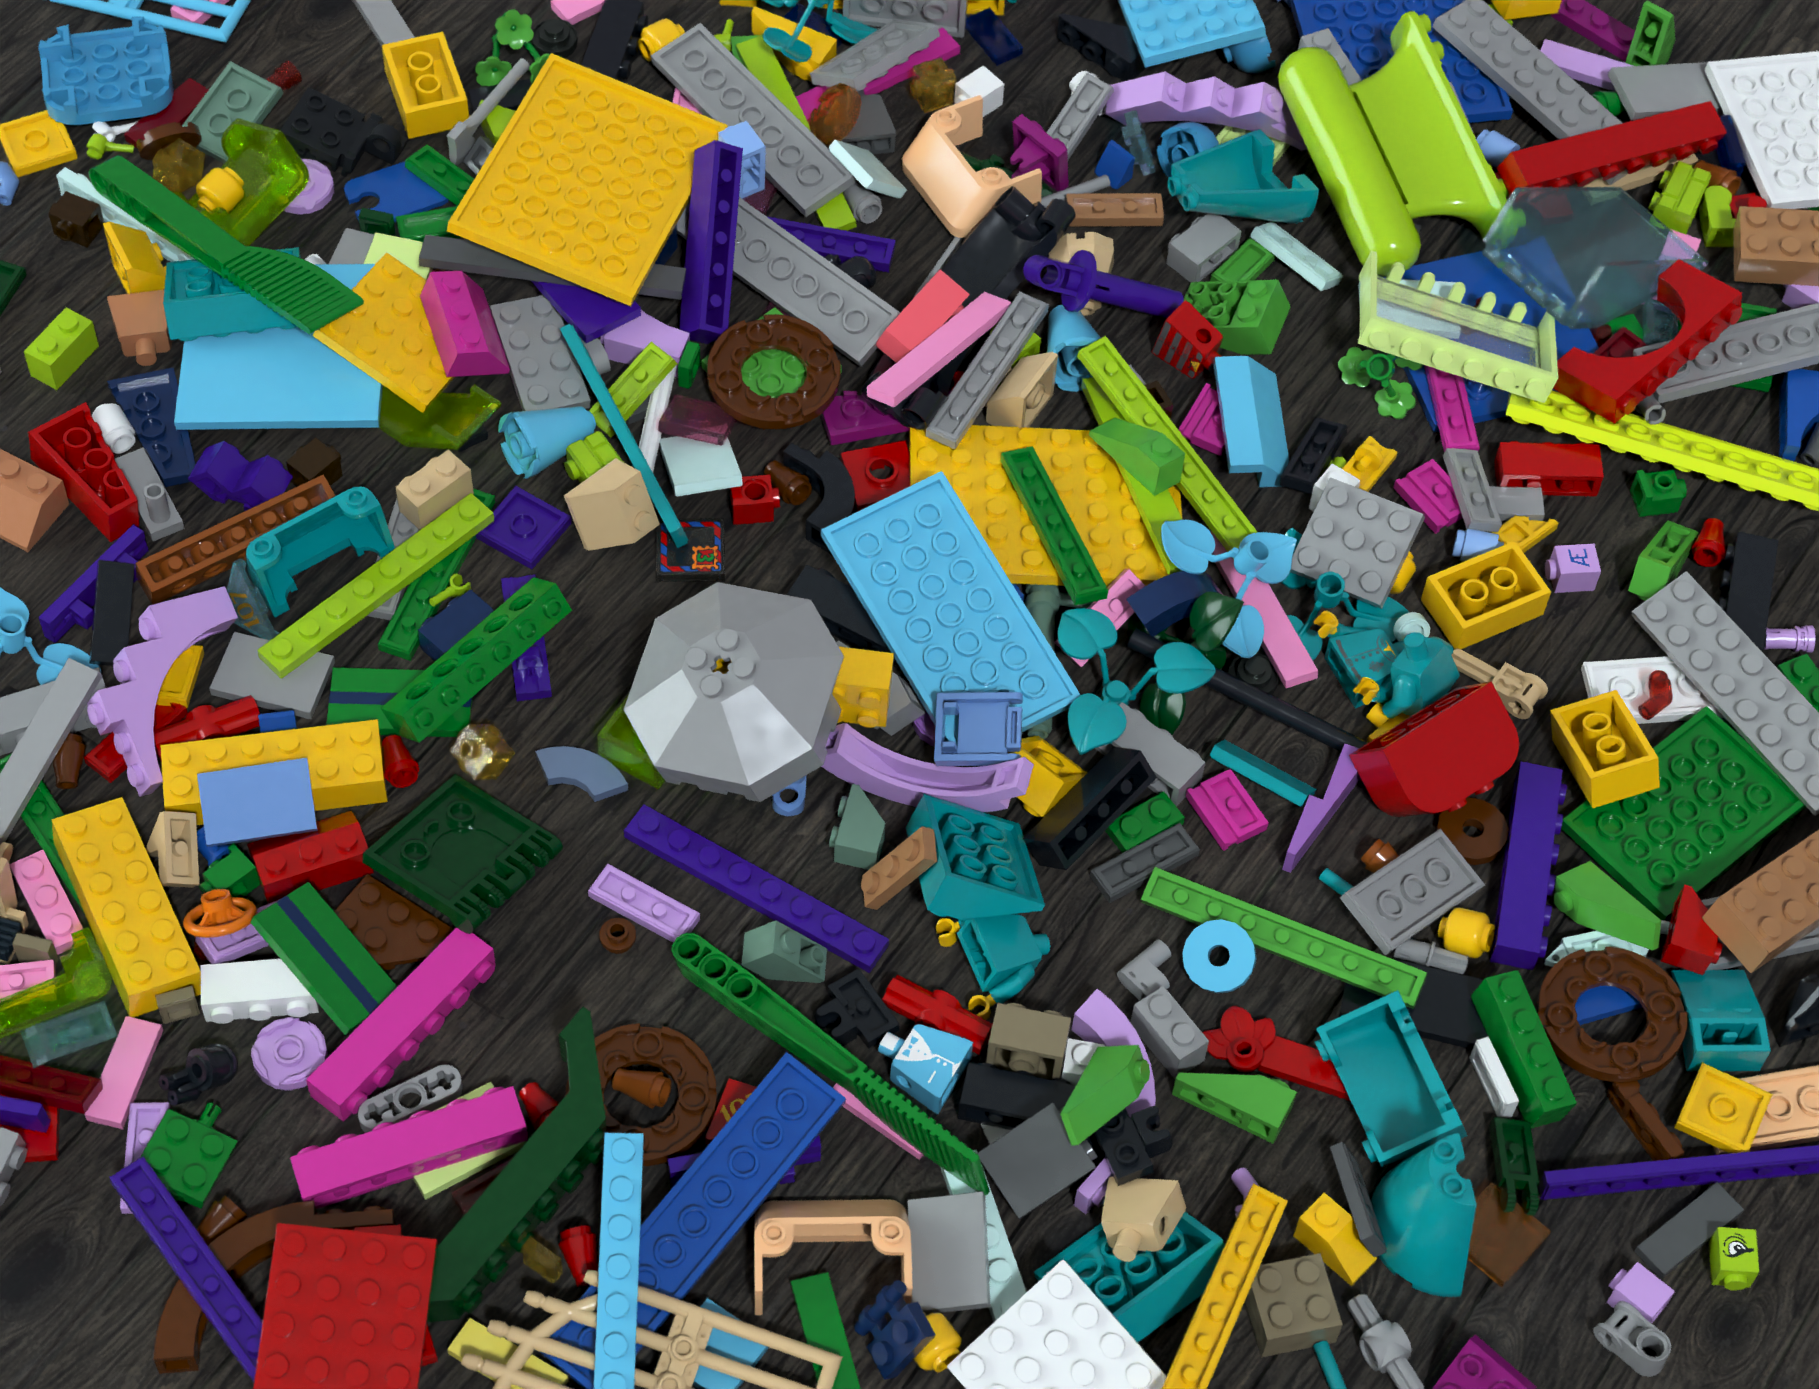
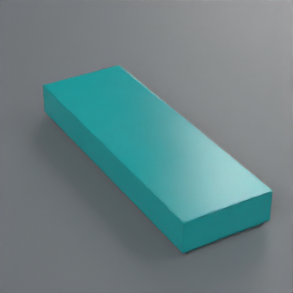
(1262, 772)

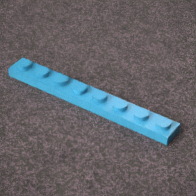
(619, 1261)

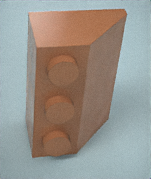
(28, 501)

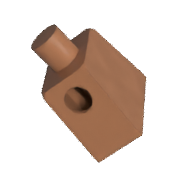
(141, 325)

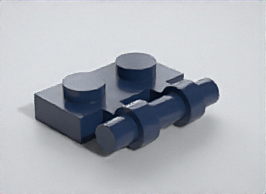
(899, 1340)

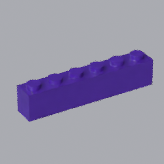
(711, 241)
(1527, 866)

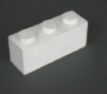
(252, 991)

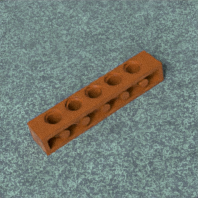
(219, 546)

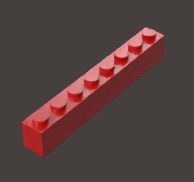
(1615, 149)

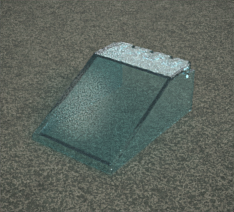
(1583, 251)

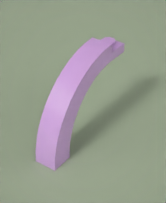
(907, 779)
(1106, 1024)

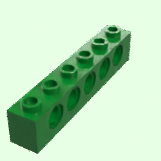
(476, 659)

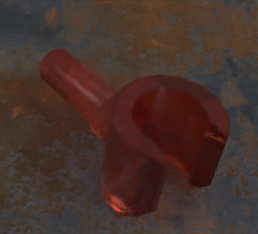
(1601, 334)

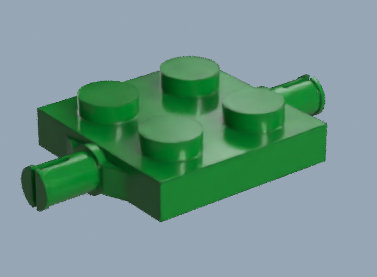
(189, 1154)

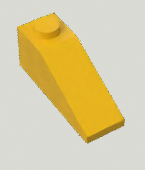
(823, 46)

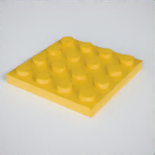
(391, 334)

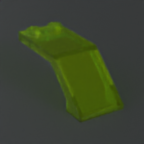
(444, 423)

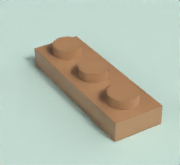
(1117, 209)
(899, 868)

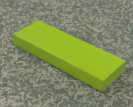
(635, 384)

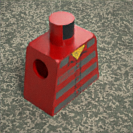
(1188, 341)

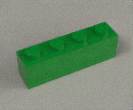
(1523, 1048)

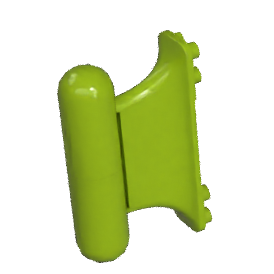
(1391, 144)

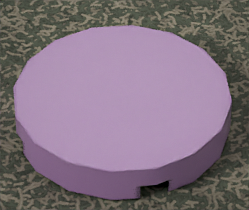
(316, 192)
(288, 1053)

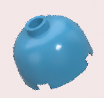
(1250, 55)
(1182, 142)

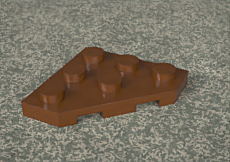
(390, 925)

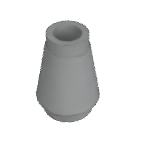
(863, 203)

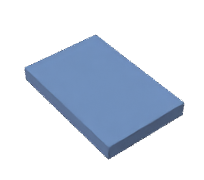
(257, 802)

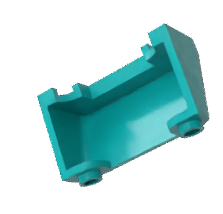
(340, 522)
(1389, 1079)

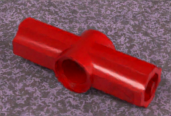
(210, 723)
(937, 1011)

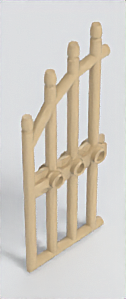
(681, 1351)

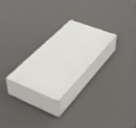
(1493, 1078)

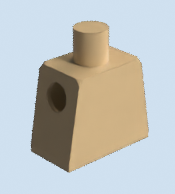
(1141, 1215)

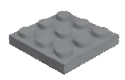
(1358, 539)

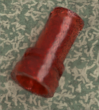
(285, 76)

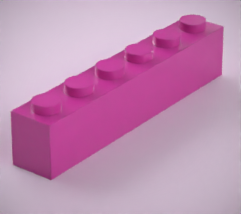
(401, 1023)
(409, 1147)

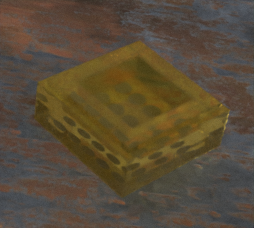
(542, 1260)

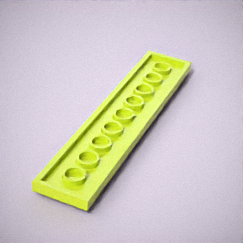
(1675, 446)

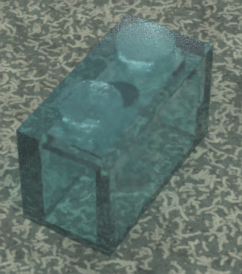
(69, 1034)

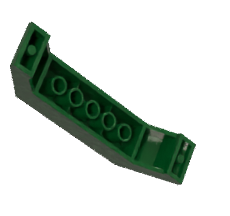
(527, 1187)

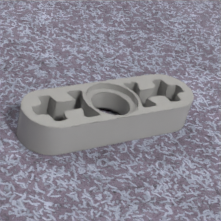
(416, 1085)

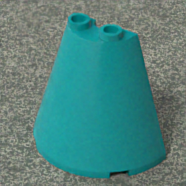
(1240, 182)
(1427, 1218)

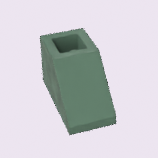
(861, 831)
(783, 954)

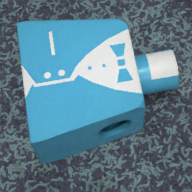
(927, 1063)

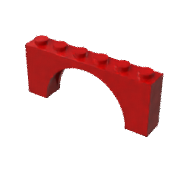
(1618, 384)

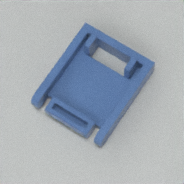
(985, 728)

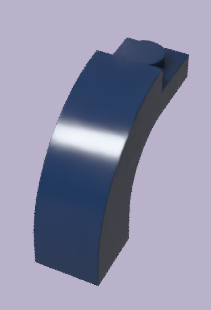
(1169, 599)

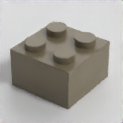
(1028, 1040)
(1292, 1306)

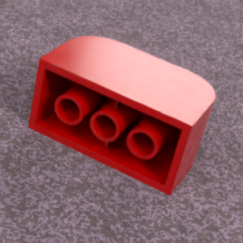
(1440, 754)

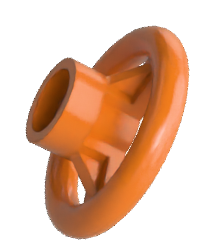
(218, 909)

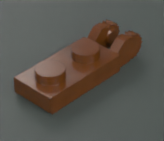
(1644, 1121)

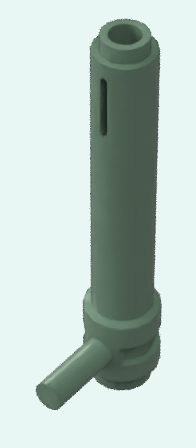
(1044, 605)

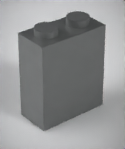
(1036, 1161)

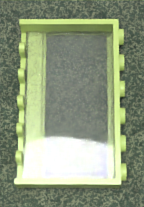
(1456, 335)

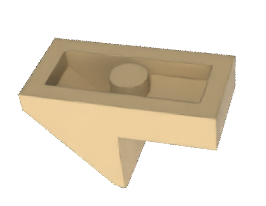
(176, 848)

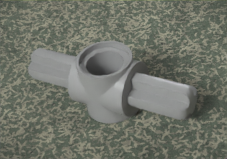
(1384, 1344)

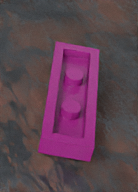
(1596, 26)

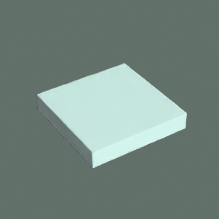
(867, 169)

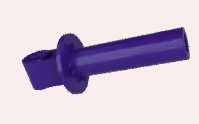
(1081, 281)

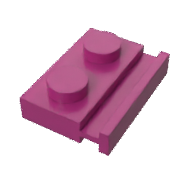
(1204, 422)
(1430, 493)
(1227, 809)

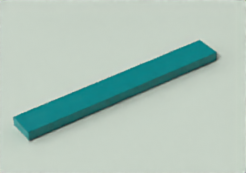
(624, 435)

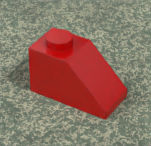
(1689, 939)

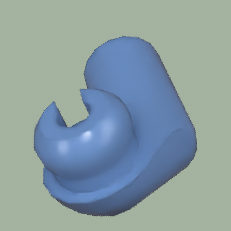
(9, 183)

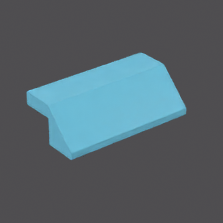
(1251, 418)

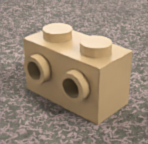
(434, 489)

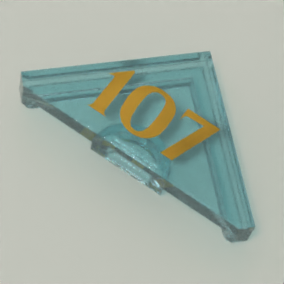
(248, 603)

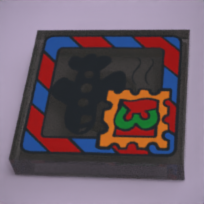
(698, 559)

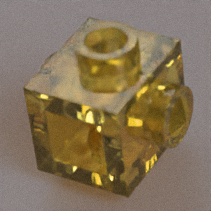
(933, 84)
(178, 166)
(482, 751)

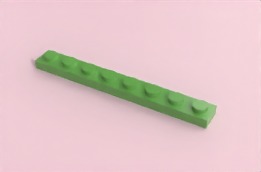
(1286, 937)

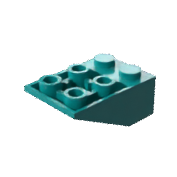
(1722, 1022)

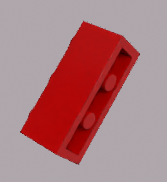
(1550, 466)

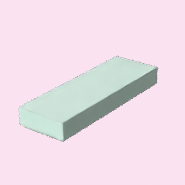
(1296, 256)

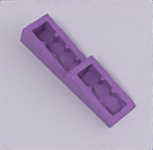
(1319, 811)

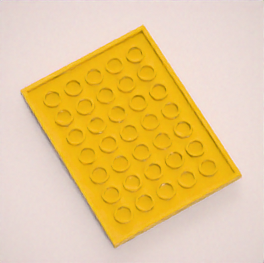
(586, 179)
(1084, 480)

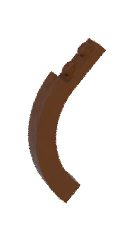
(238, 1251)

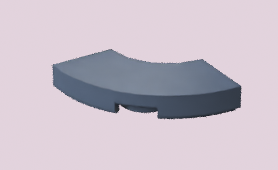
(581, 769)

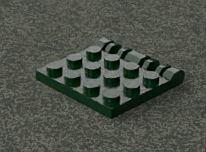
(461, 847)

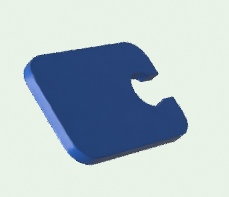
(397, 190)

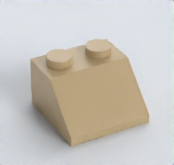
(1023, 391)
(612, 507)

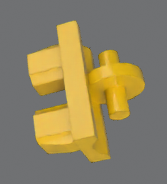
(1370, 463)

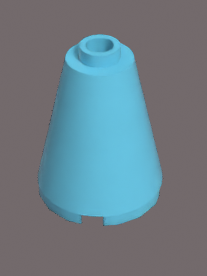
(1066, 336)
(541, 436)

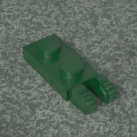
(1515, 1163)

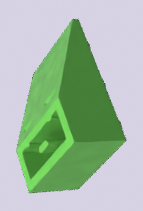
(1243, 311)

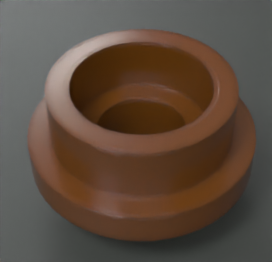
(617, 944)

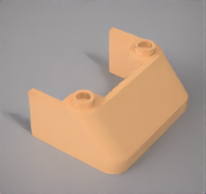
(946, 178)
(876, 1220)

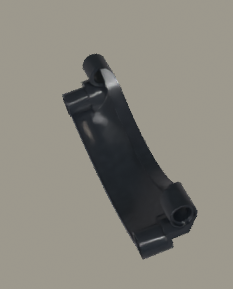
(985, 262)

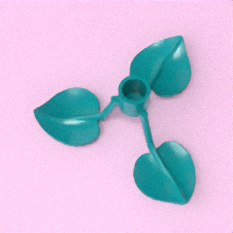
(801, 52)
(1328, 595)
(1101, 721)

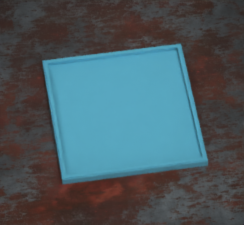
(275, 379)

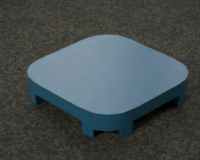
(106, 73)

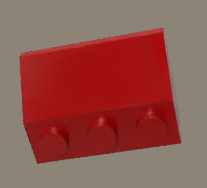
(315, 857)

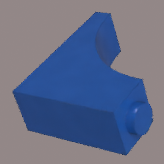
(1797, 410)

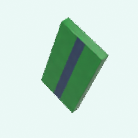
(361, 693)
(324, 956)

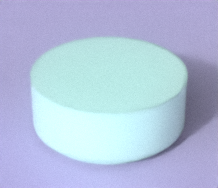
(1411, 623)

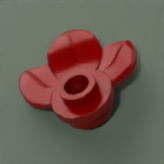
(1241, 1034)

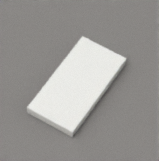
(1632, 683)

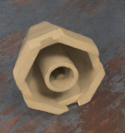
(1098, 245)

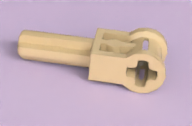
(1509, 682)

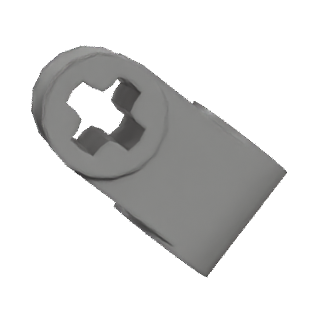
(1631, 1336)

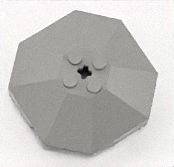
(760, 719)

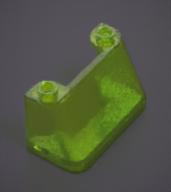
(270, 174)
(82, 985)

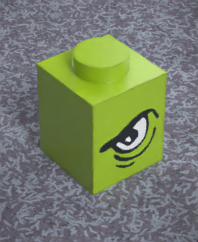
(1733, 1257)

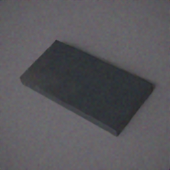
(1442, 1009)

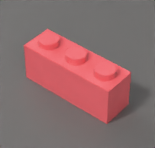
(923, 316)

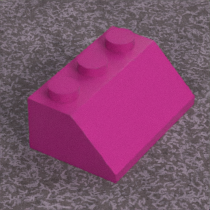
(462, 325)

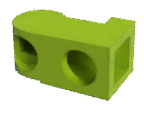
(1717, 217)

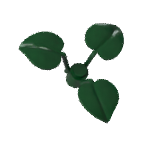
(1212, 620)

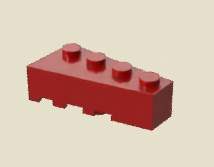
(77, 454)

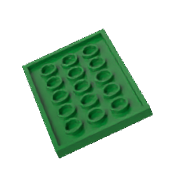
(1704, 818)

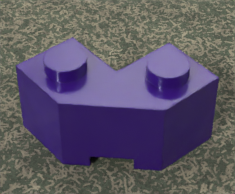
(227, 475)

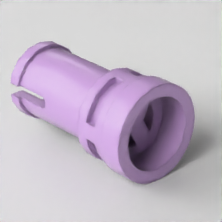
(1796, 638)

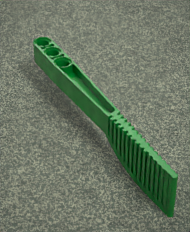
(276, 278)
(808, 1042)

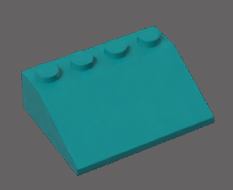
(207, 304)
(979, 863)
(1151, 1286)

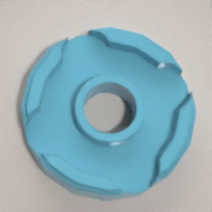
(1219, 934)

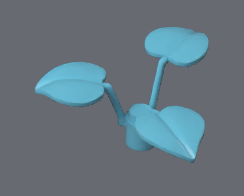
(1259, 556)
(13, 621)

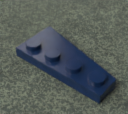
(150, 407)

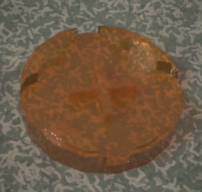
(836, 113)

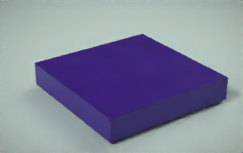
(524, 527)

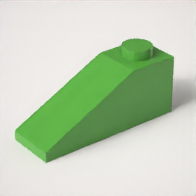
(1652, 37)
(1142, 452)
(1662, 559)
(1604, 906)
(1105, 1088)
(1242, 1100)

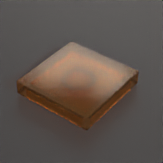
(1502, 1239)

